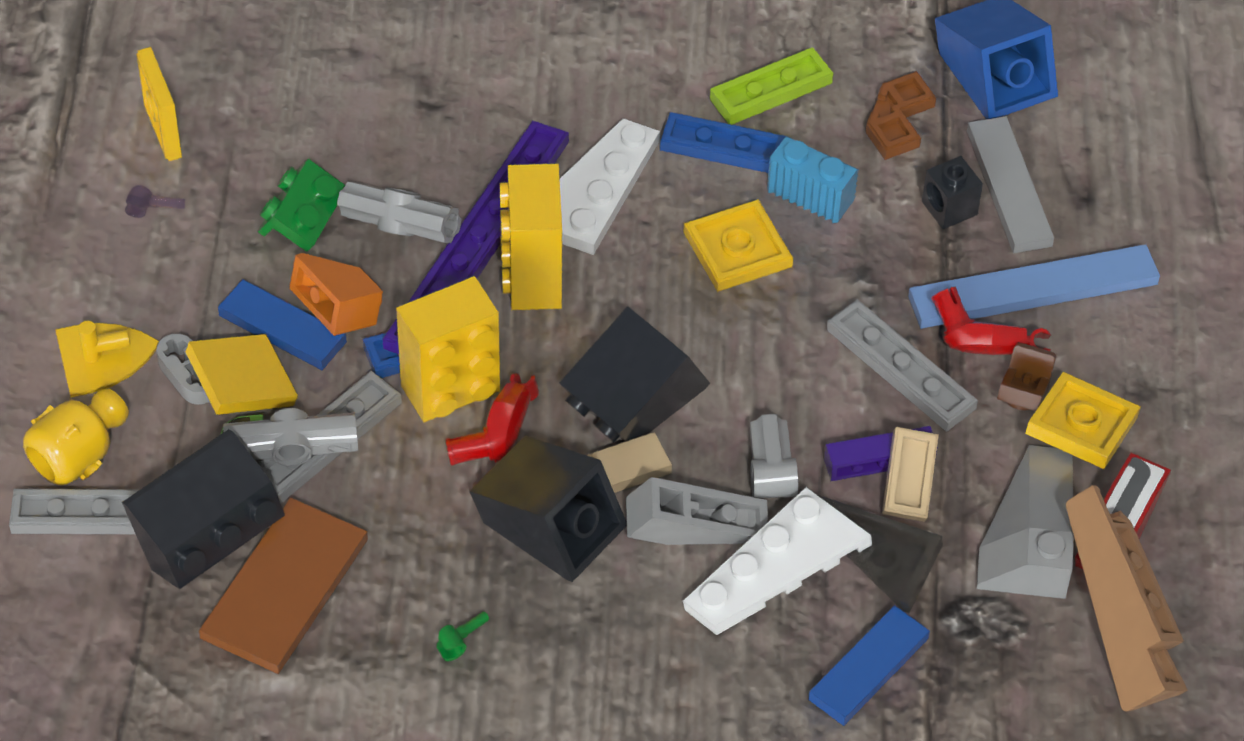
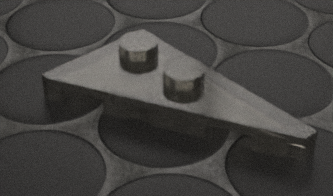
(898, 554)

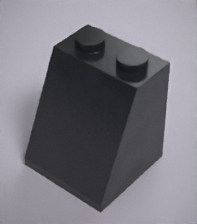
(632, 379)
(551, 505)

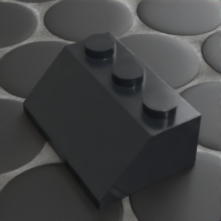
(202, 510)

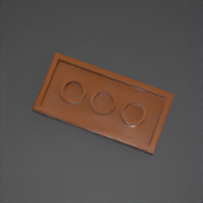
(283, 585)

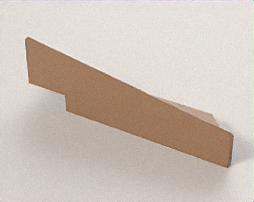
(1126, 602)

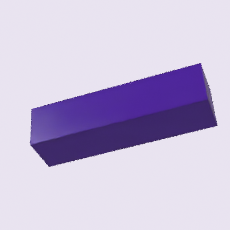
(860, 456)

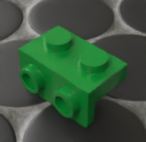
(303, 205)

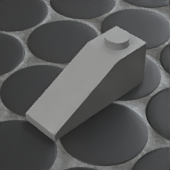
(692, 514)

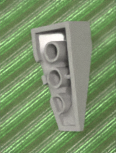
(1031, 533)

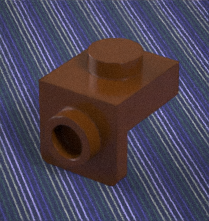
(1027, 377)

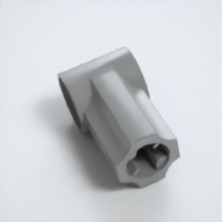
(772, 468)

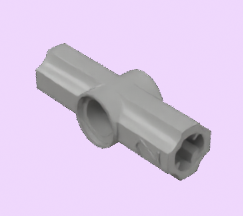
(399, 211)
(294, 436)

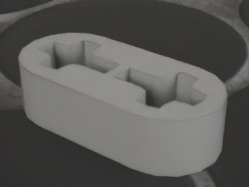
(178, 372)

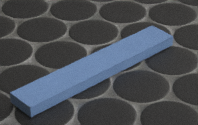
(1041, 284)

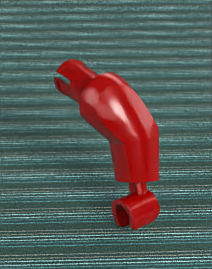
(979, 337)
(502, 424)

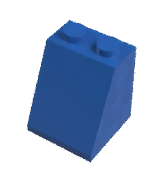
(999, 55)

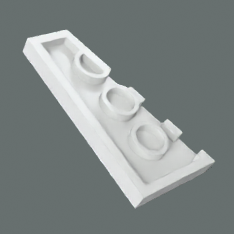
(601, 183)
(775, 560)

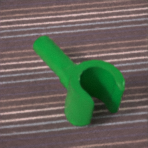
(451, 639)

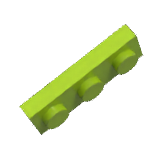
(771, 86)

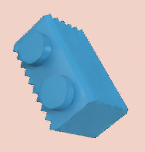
(812, 179)

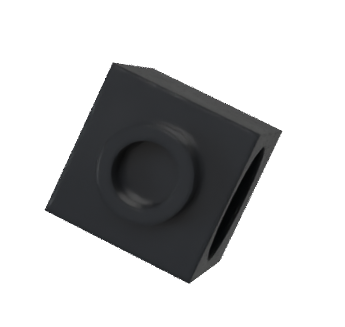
(952, 192)

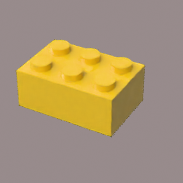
(532, 236)
(449, 349)

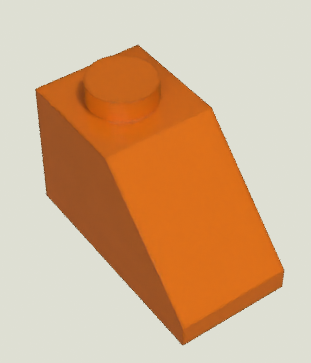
(336, 293)

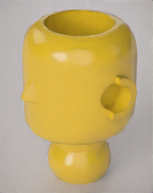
(74, 437)

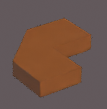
(888, 121)

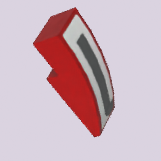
(1135, 492)

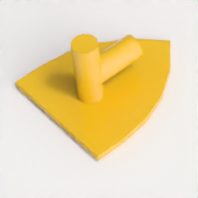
(102, 355)

